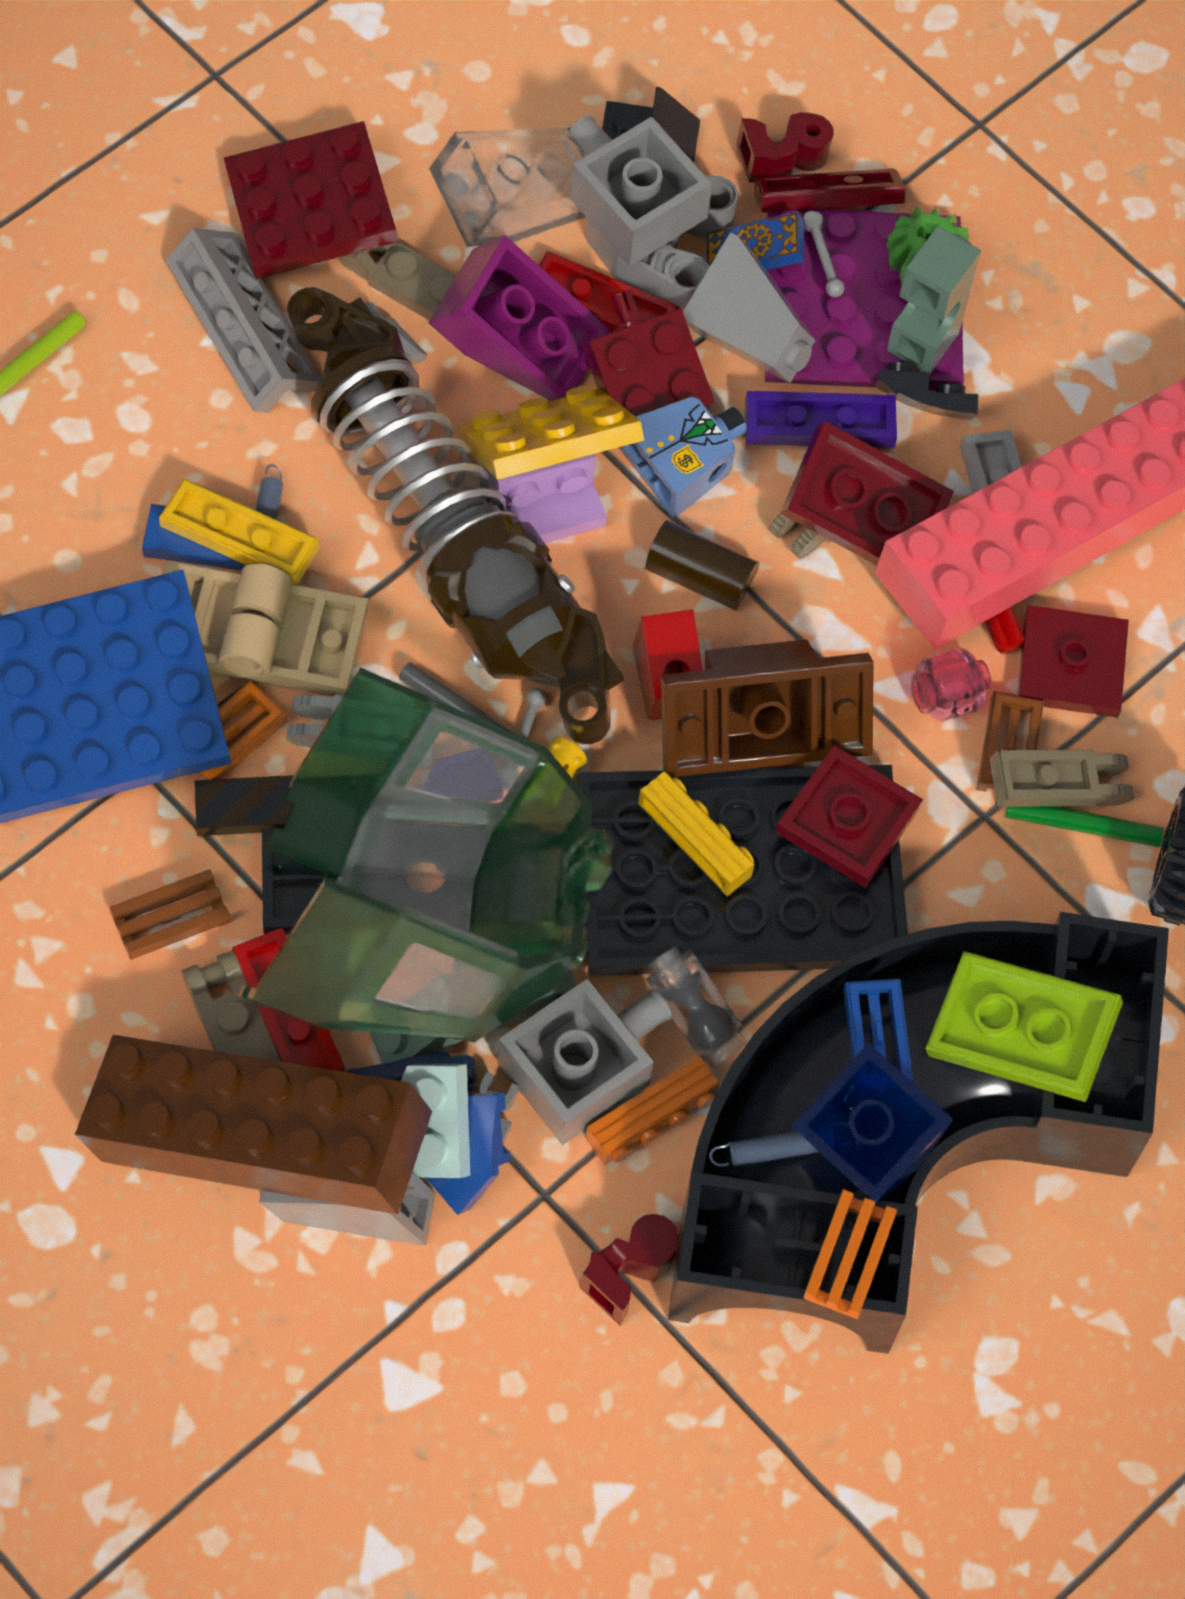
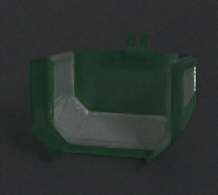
(444, 870)

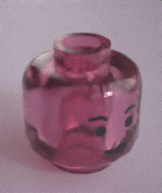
(950, 684)

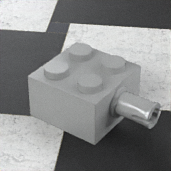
(636, 187)
(581, 1057)

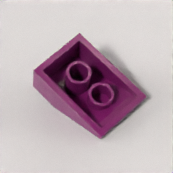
(517, 320)

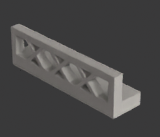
(237, 319)

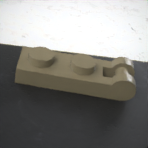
(229, 1021)

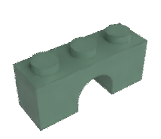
(937, 296)

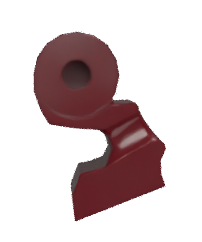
(803, 147)
(645, 1256)

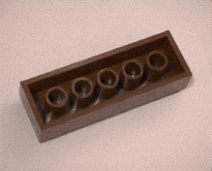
(255, 1123)

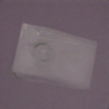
(507, 182)

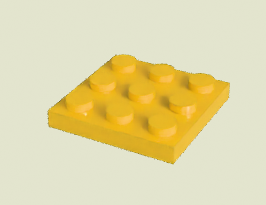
(549, 431)

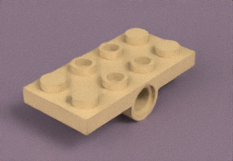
(275, 630)

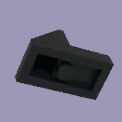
(666, 111)

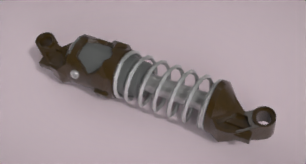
(479, 560)

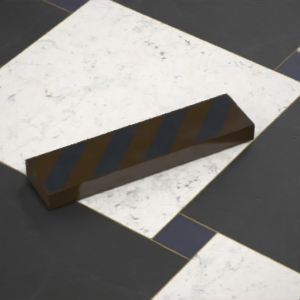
(241, 805)

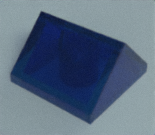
(873, 1124)

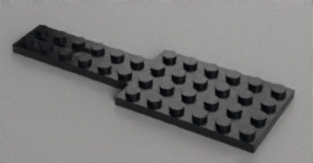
(657, 898)

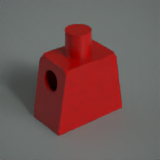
(664, 646)

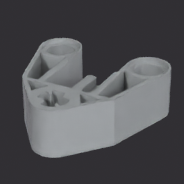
(669, 267)

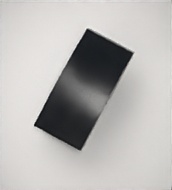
(913, 390)

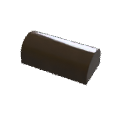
(701, 565)

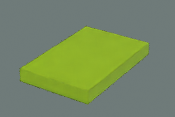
(1024, 1026)

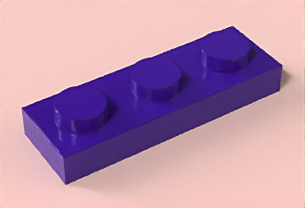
(793, 417)

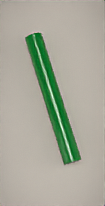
(1089, 823)

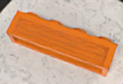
(652, 1110)

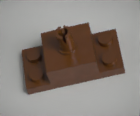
(766, 709)

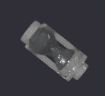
(711, 1027)

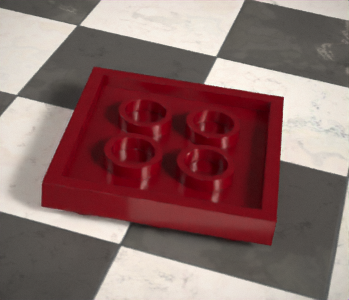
(310, 199)

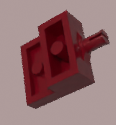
(647, 360)

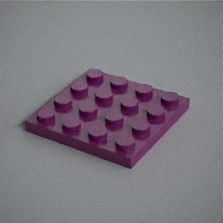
(857, 325)

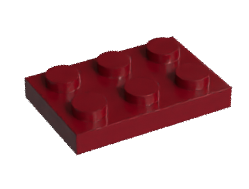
(859, 493)

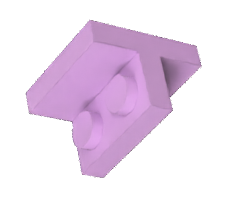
(555, 498)

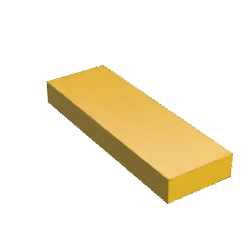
(238, 530)

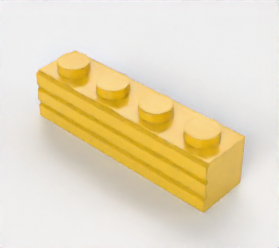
(697, 833)

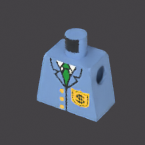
(685, 451)

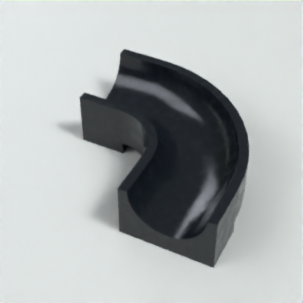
(760, 1226)

